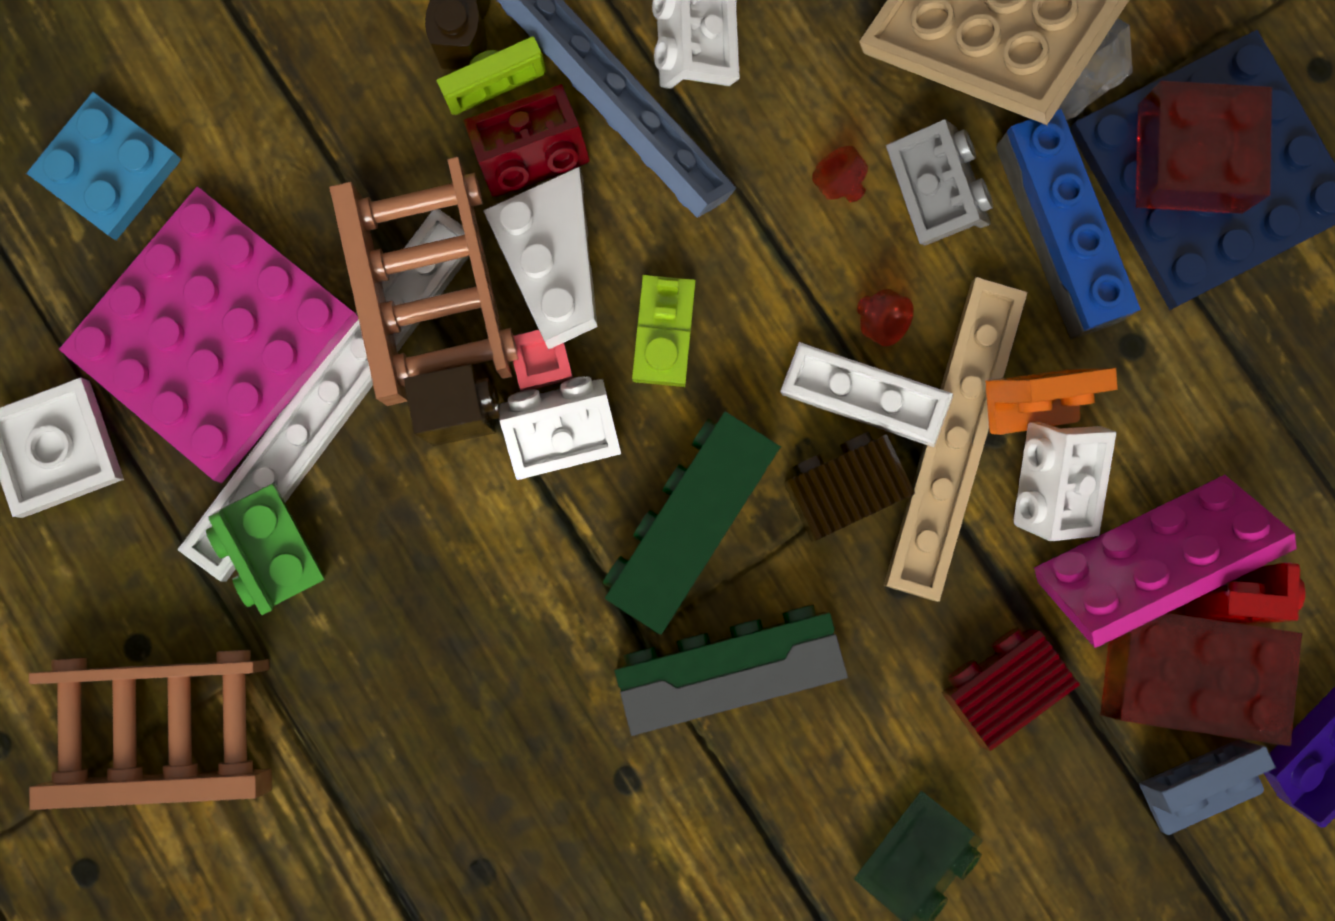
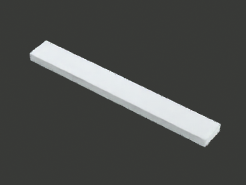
(323, 402)

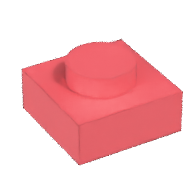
(537, 364)

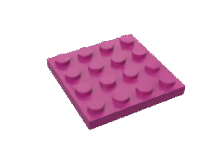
(209, 334)

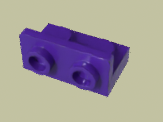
(1307, 768)

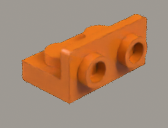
(1044, 397)

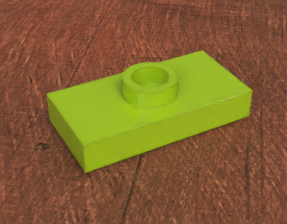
(492, 75)

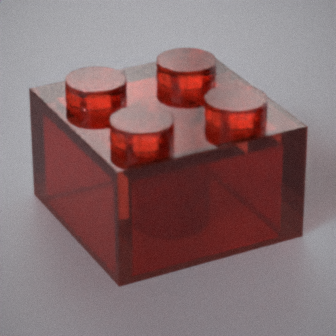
(1204, 147)

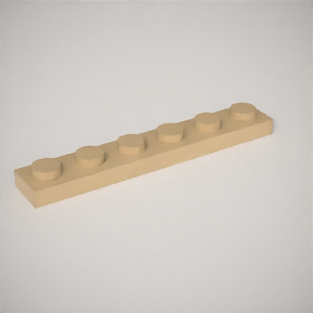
(949, 468)

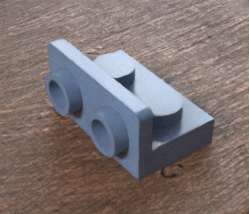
(1206, 785)

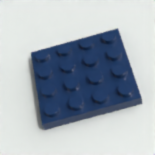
(1202, 249)

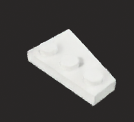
(548, 254)

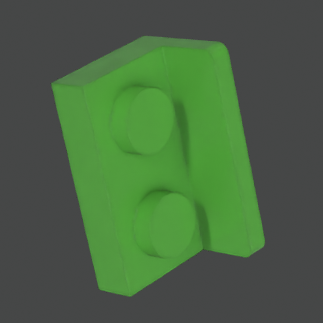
(264, 549)

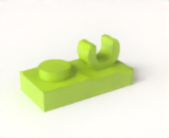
(663, 331)

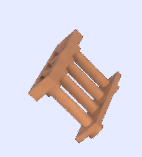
(371, 267)
(126, 781)

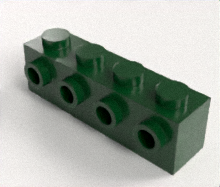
(691, 523)

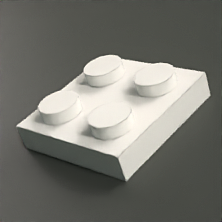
(54, 448)

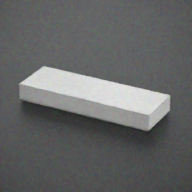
(867, 394)

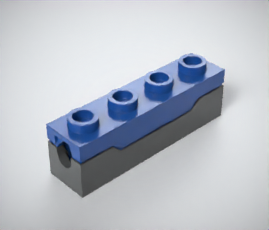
(1066, 225)

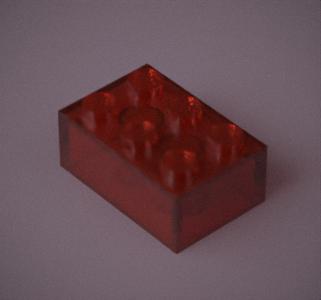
(1205, 678)

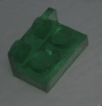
(920, 861)

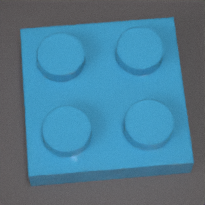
(104, 166)

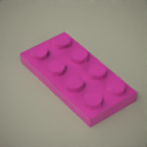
(1163, 559)

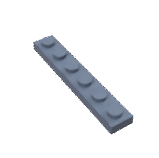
(623, 102)

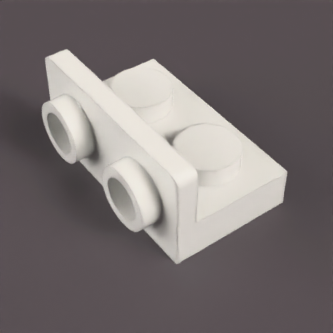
(696, 41)
(558, 427)
(1064, 481)

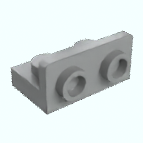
(940, 181)

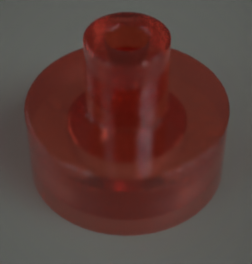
(841, 174)
(885, 316)

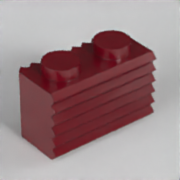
(1008, 687)

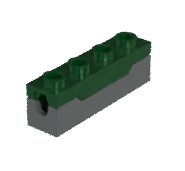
(729, 671)

